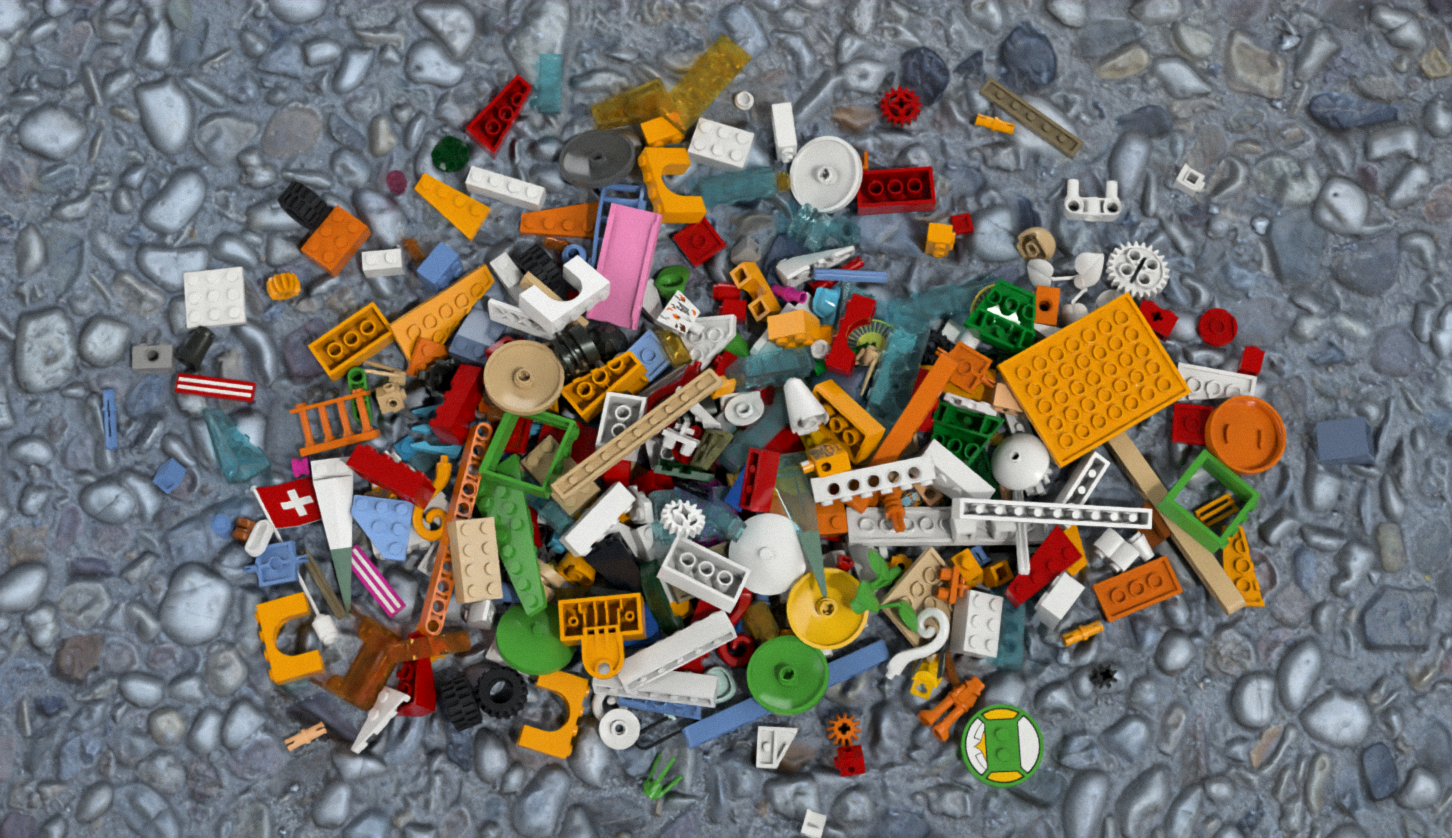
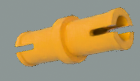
(994, 124)
(1082, 633)

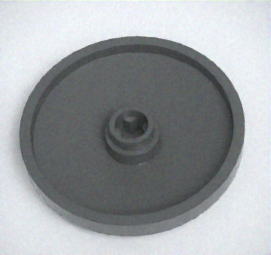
(597, 158)

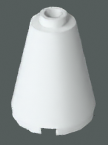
(803, 408)

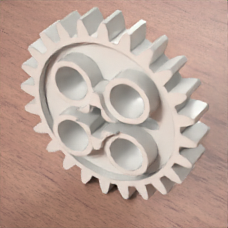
(1121, 261)

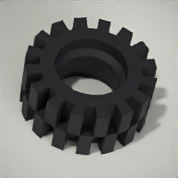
(941, 341)

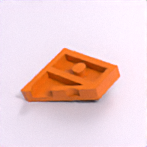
(426, 354)

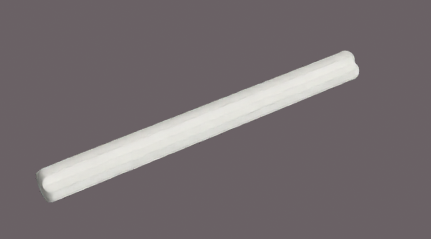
(1021, 540)

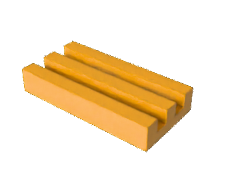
(1230, 502)

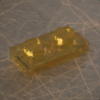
(674, 348)

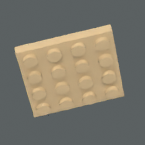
(919, 589)

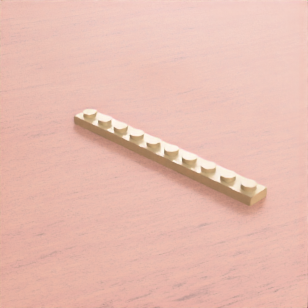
(636, 435)

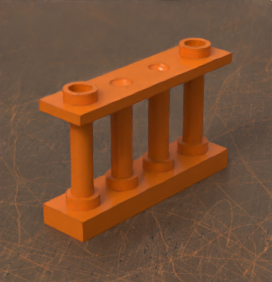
(330, 441)

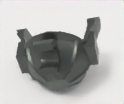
(609, 341)
(439, 376)

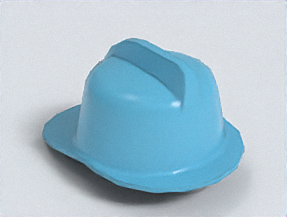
(825, 303)

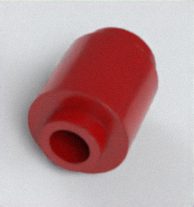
(725, 291)

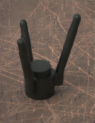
(942, 660)

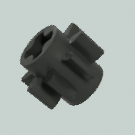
(1110, 676)

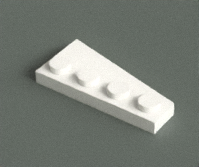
(1215, 383)

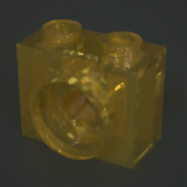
(761, 622)

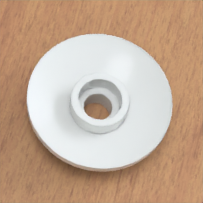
(744, 409)
(621, 739)

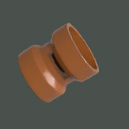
(243, 529)

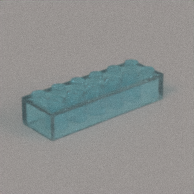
(899, 365)

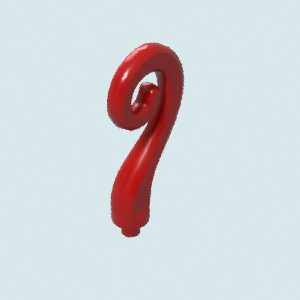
(690, 373)
(736, 614)

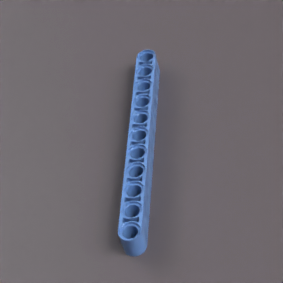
(750, 710)

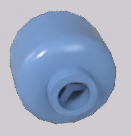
(572, 251)

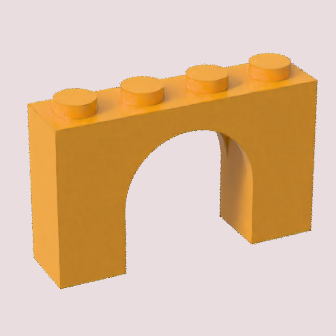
(673, 207)
(272, 617)
(557, 743)

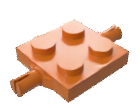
(972, 367)

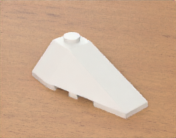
(800, 268)

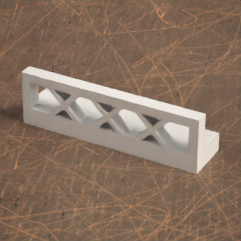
(518, 319)

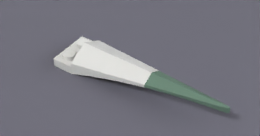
(334, 493)

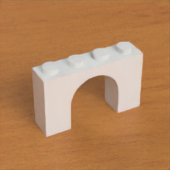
(554, 314)

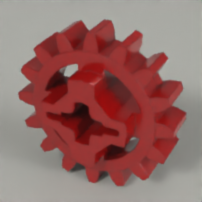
(908, 102)

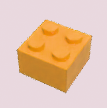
(793, 329)

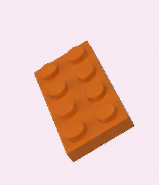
(1137, 589)

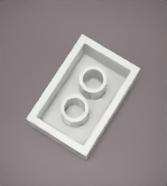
(721, 146)
(618, 414)
(1057, 600)
(976, 624)

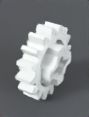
(682, 519)

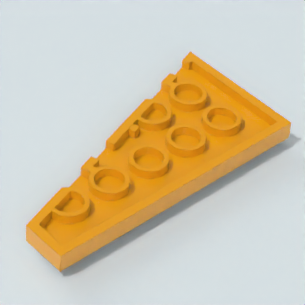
(441, 313)

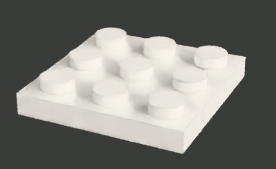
(215, 298)

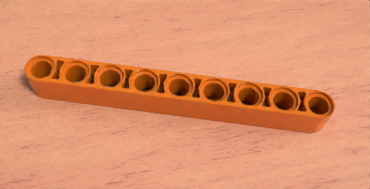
(909, 422)

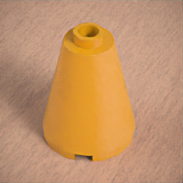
(576, 570)

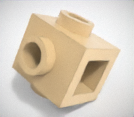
(391, 397)

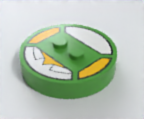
(1001, 746)

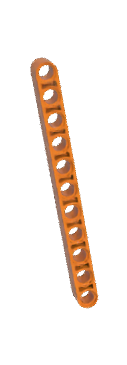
(443, 554)

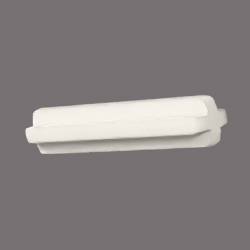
(668, 379)

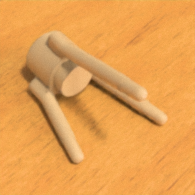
(870, 357)
(395, 375)

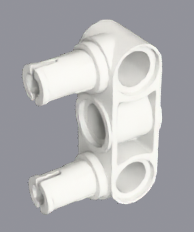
(1091, 208)

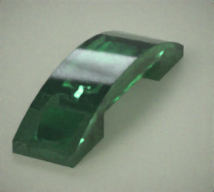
(658, 600)

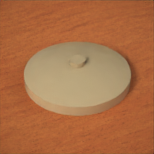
(523, 377)

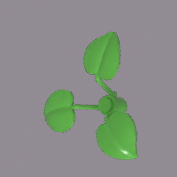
(866, 599)

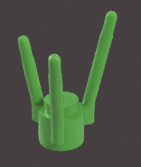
(653, 788)

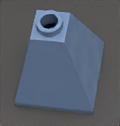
(850, 385)

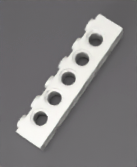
(822, 485)

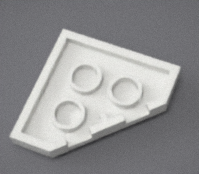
(711, 341)

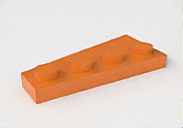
(566, 222)

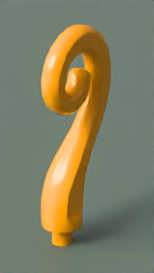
(442, 476)

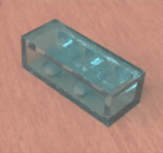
(549, 84)

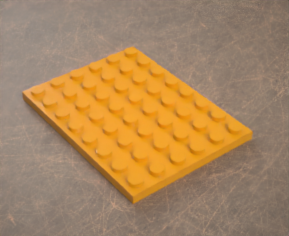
(1093, 380)

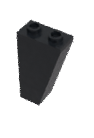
(616, 563)

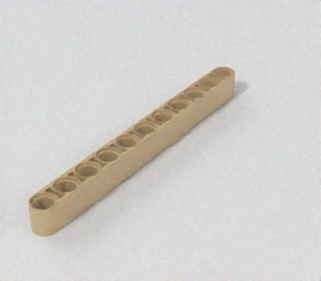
(1198, 557)

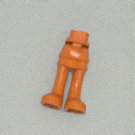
(962, 697)

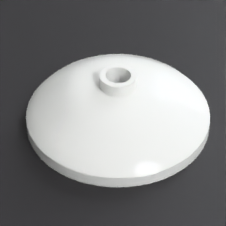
(1027, 468)

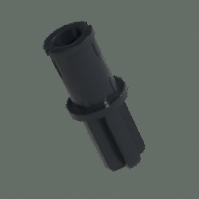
(692, 487)

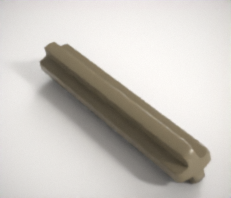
(324, 586)

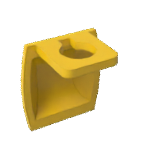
(925, 675)

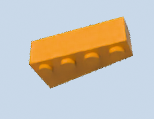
(589, 392)

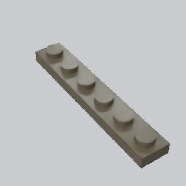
(1031, 118)

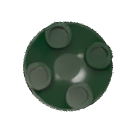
(450, 154)

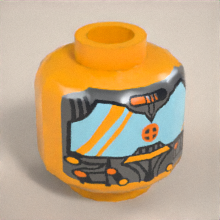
(910, 498)

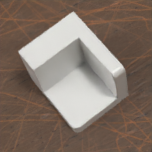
(813, 824)

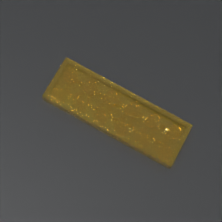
(703, 84)

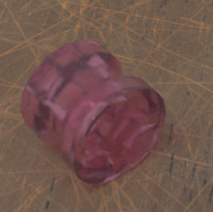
(396, 177)

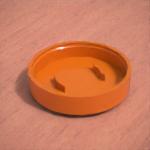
(1245, 435)

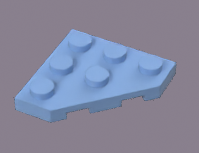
(385, 523)

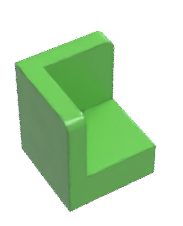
(737, 346)

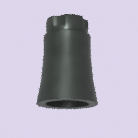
(196, 348)

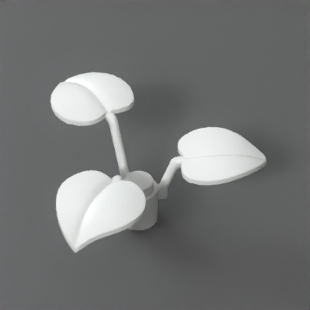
(1088, 266)

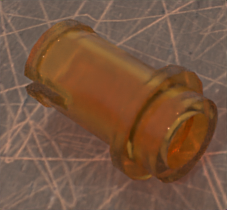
(555, 244)
(414, 250)

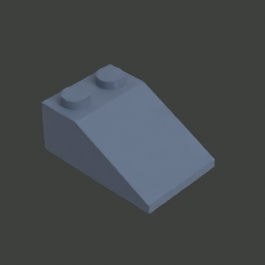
(475, 337)

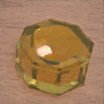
(784, 181)

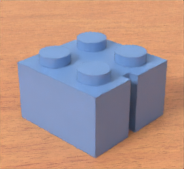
(440, 268)

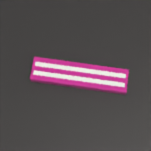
(376, 583)

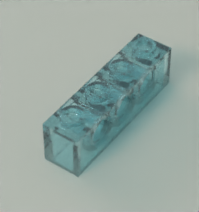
(1014, 660)

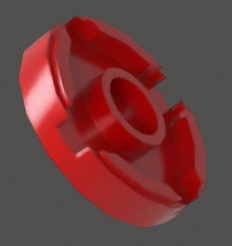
(1217, 327)

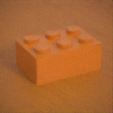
(336, 241)

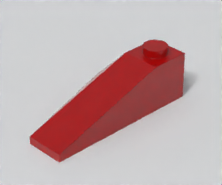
(417, 682)

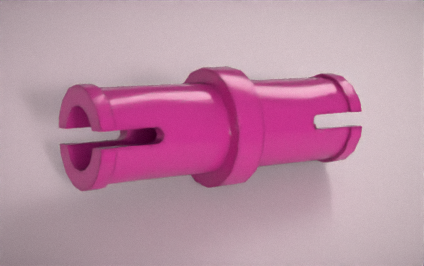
(789, 293)

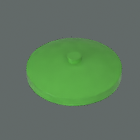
(532, 642)
(787, 676)

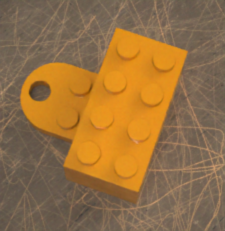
(601, 628)

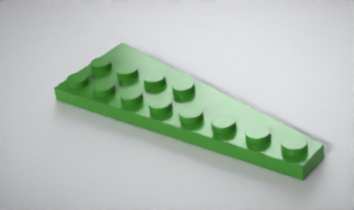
(514, 534)

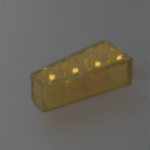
(629, 107)

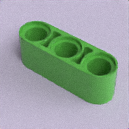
(363, 383)

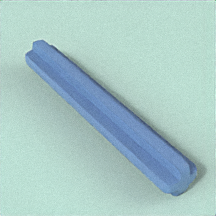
(849, 275)

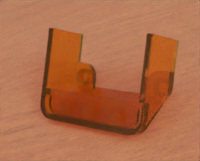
(368, 671)

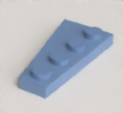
(675, 709)

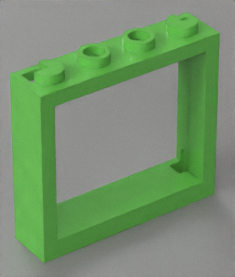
(501, 438)
(1191, 524)

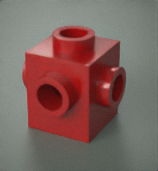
(850, 760)

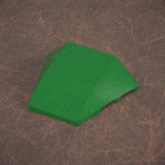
(1005, 318)
(963, 431)

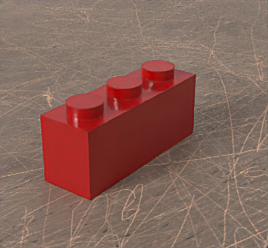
(759, 480)

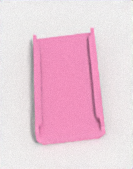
(626, 264)

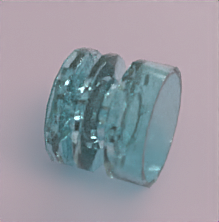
(809, 227)

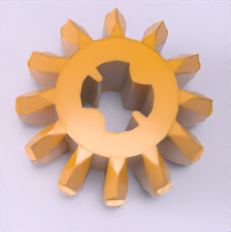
(283, 286)

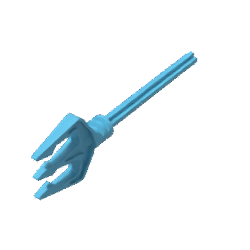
(455, 451)

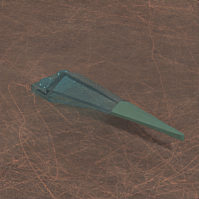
(798, 499)

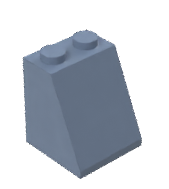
(1344, 441)

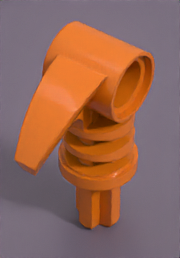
(893, 508)

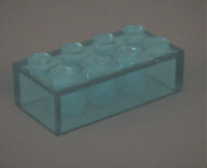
(770, 368)

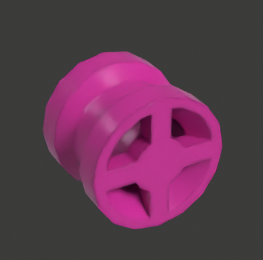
(301, 466)

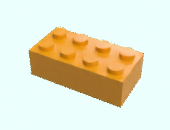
(352, 342)
(848, 422)

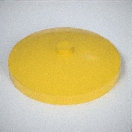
(825, 621)

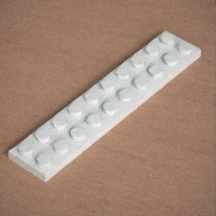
(923, 528)

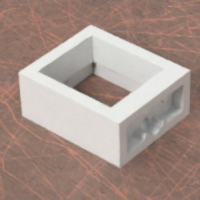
(784, 132)

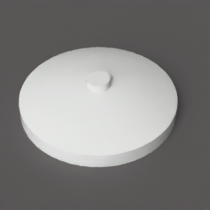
(826, 174)
(771, 552)

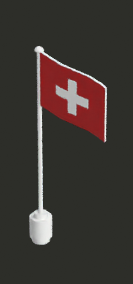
(289, 507)

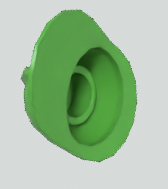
(671, 280)

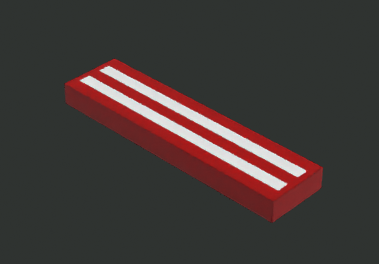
(215, 388)

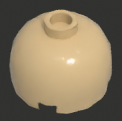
(1036, 244)

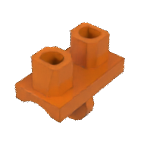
(952, 576)

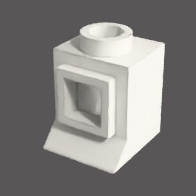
(1189, 181)

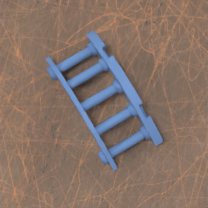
(639, 203)

